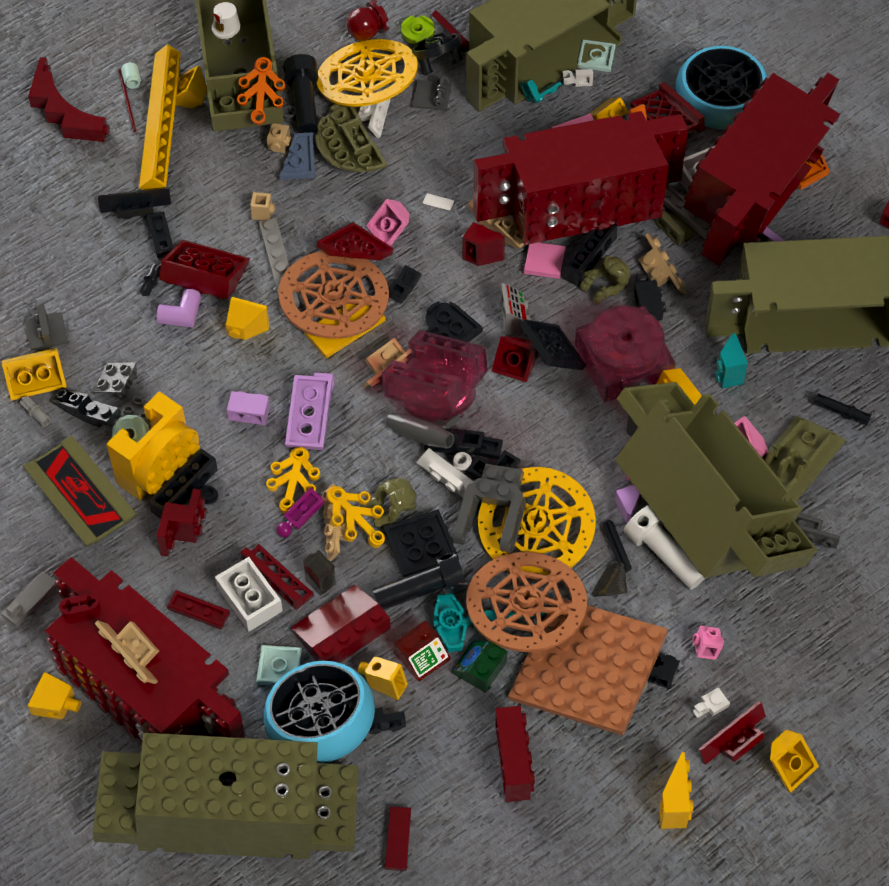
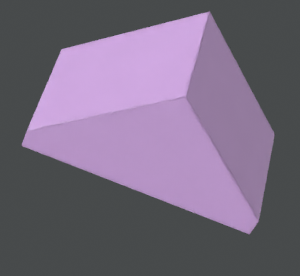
(627, 501)

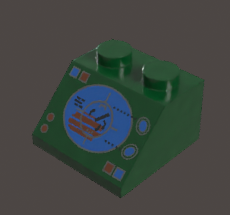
(481, 664)

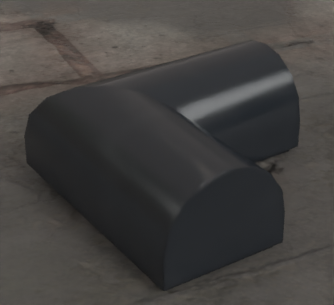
(506, 460)

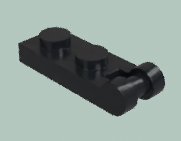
(160, 233)

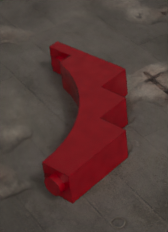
(74, 123)

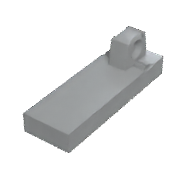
(29, 599)

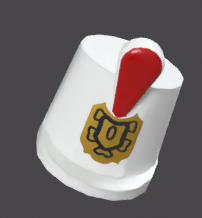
(226, 21)

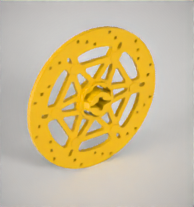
(367, 72)
(541, 530)

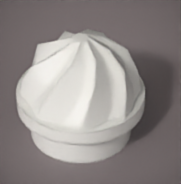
(462, 461)

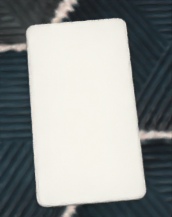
(437, 201)

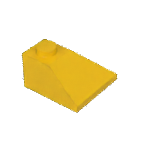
(191, 88)
(246, 319)
(792, 759)

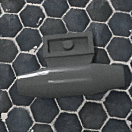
(422, 430)

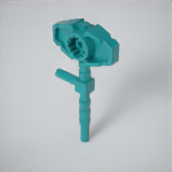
(452, 624)

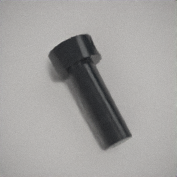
(301, 75)
(445, 574)

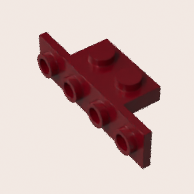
(736, 737)

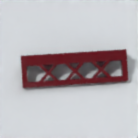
(274, 579)

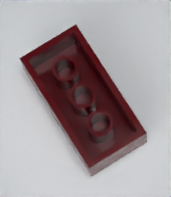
(514, 753)

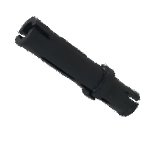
(850, 412)

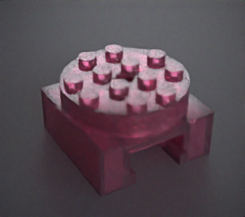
(622, 348)
(438, 378)

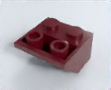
(482, 245)

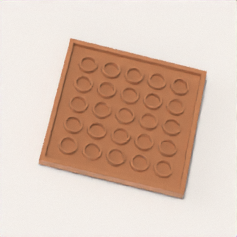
(594, 673)

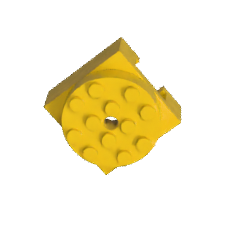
(159, 454)

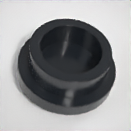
(210, 494)

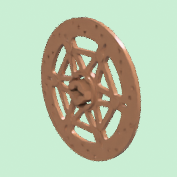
(333, 295)
(526, 602)

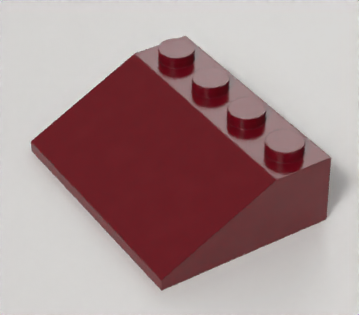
(203, 269)
(342, 626)

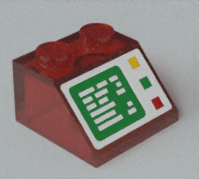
(421, 651)

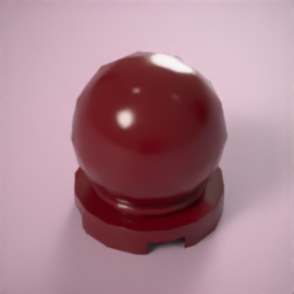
(366, 22)

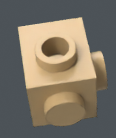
(279, 138)
(262, 206)

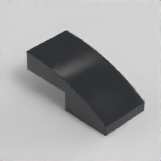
(404, 284)

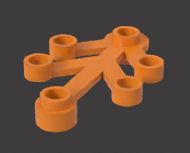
(261, 88)

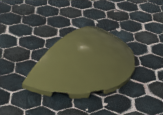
(346, 142)

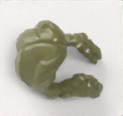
(614, 270)
(401, 497)

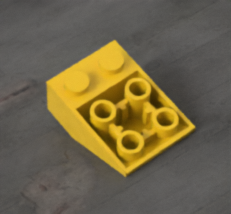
(675, 801)

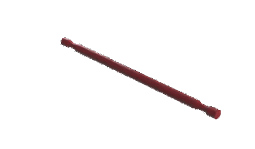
(127, 100)

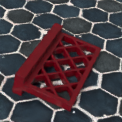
(678, 105)

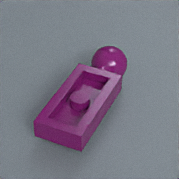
(300, 512)

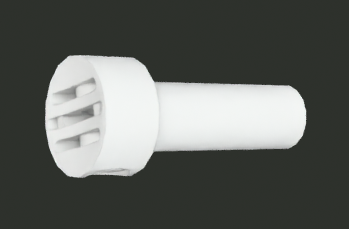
(662, 545)

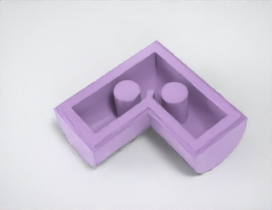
(184, 314)

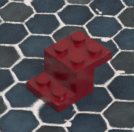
(181, 522)

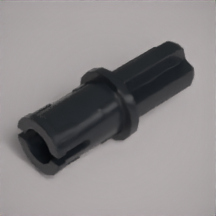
(150, 280)

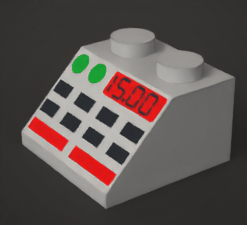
(513, 309)

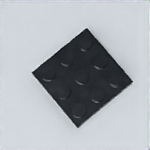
(552, 345)
(418, 542)

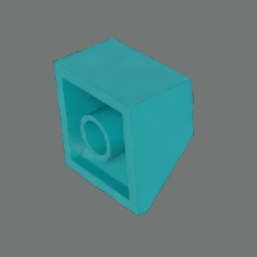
(731, 364)

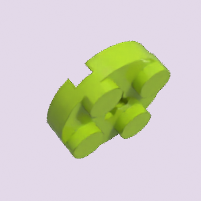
(411, 23)

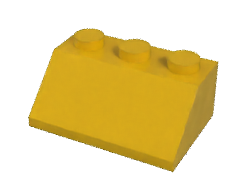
(34, 373)

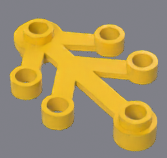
(293, 476)
(354, 513)

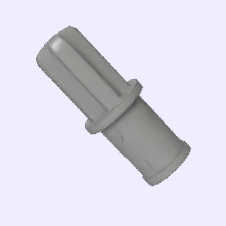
(35, 411)

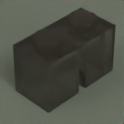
(319, 572)

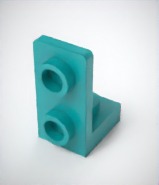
(531, 91)

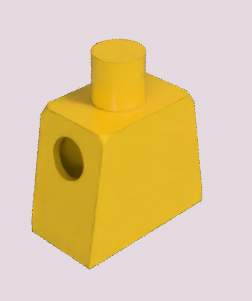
(384, 676)
(53, 698)

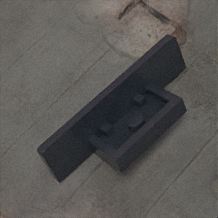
(135, 202)

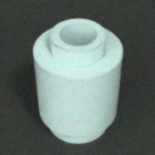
(131, 75)

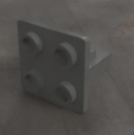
(45, 329)

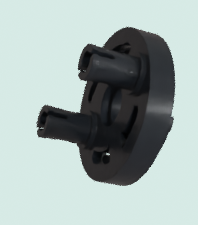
(435, 46)

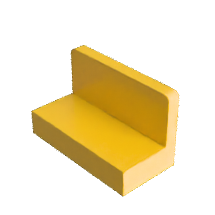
(610, 108)

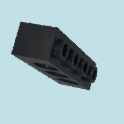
(588, 254)
(180, 486)

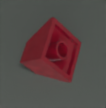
(515, 358)

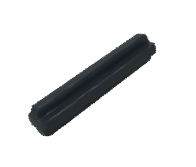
(616, 544)

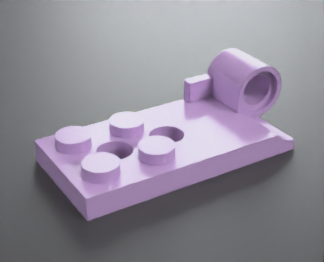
(315, 394)

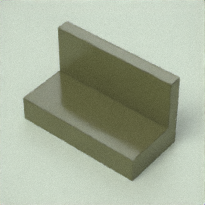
(674, 228)

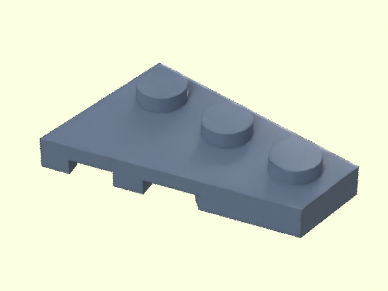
(300, 158)

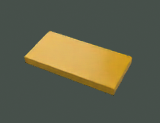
(331, 346)

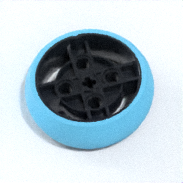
(721, 82)
(319, 707)

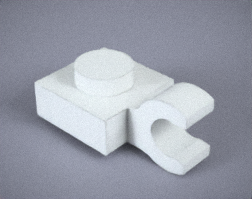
(580, 77)
(712, 702)

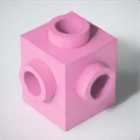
(708, 642)

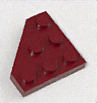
(354, 242)

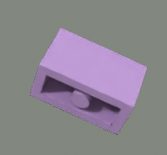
(248, 408)

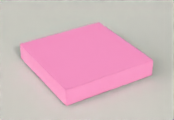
(544, 260)

